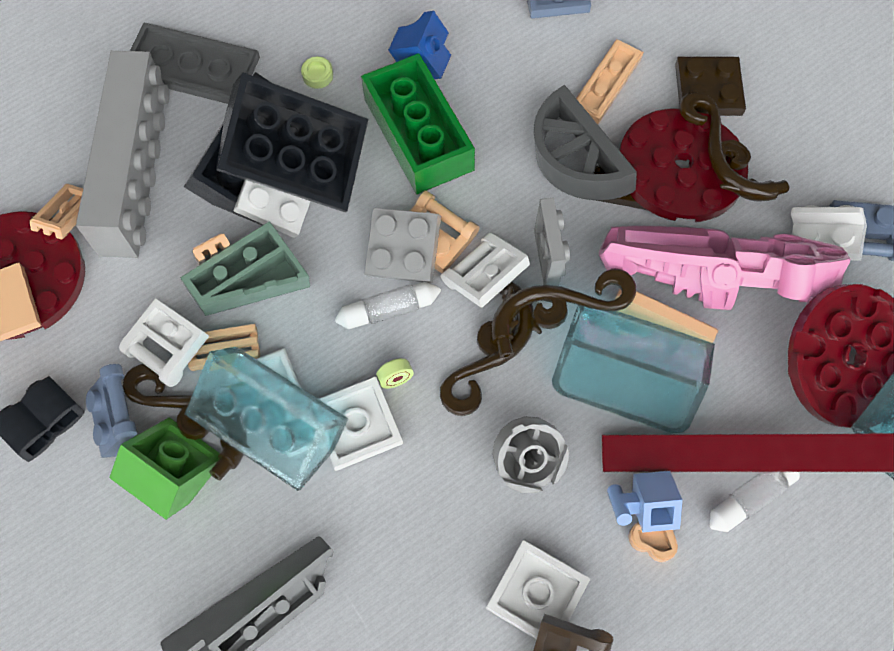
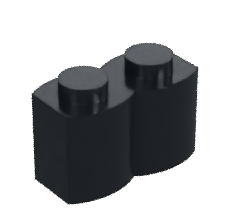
(38, 418)

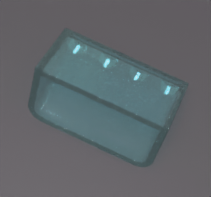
(634, 368)

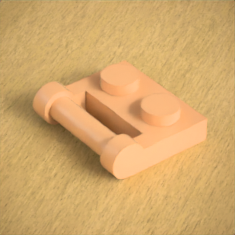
(448, 247)

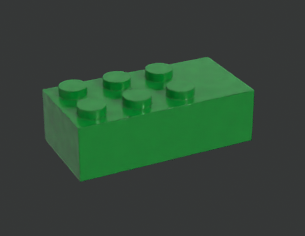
(418, 123)

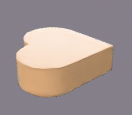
(659, 544)

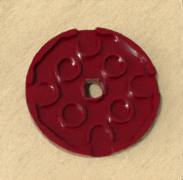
(664, 187)
(50, 263)
(821, 348)

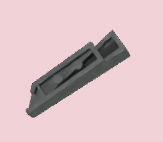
(259, 607)

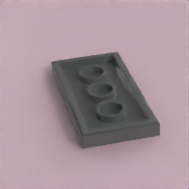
(195, 62)

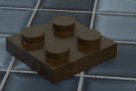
(714, 77)

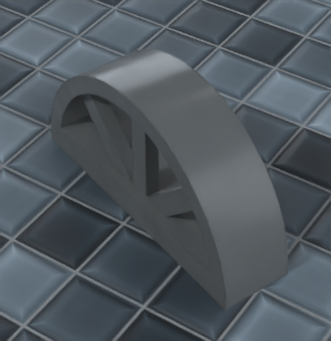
(619, 174)

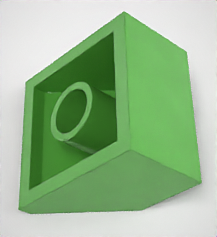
(163, 467)

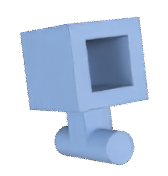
(652, 499)

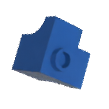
(426, 38)

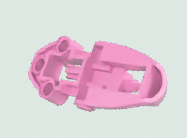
(716, 266)

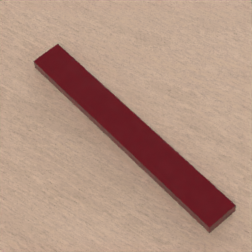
(750, 453)

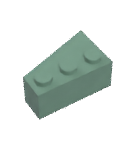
(246, 273)

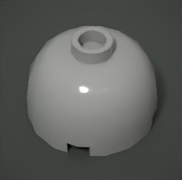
(530, 454)

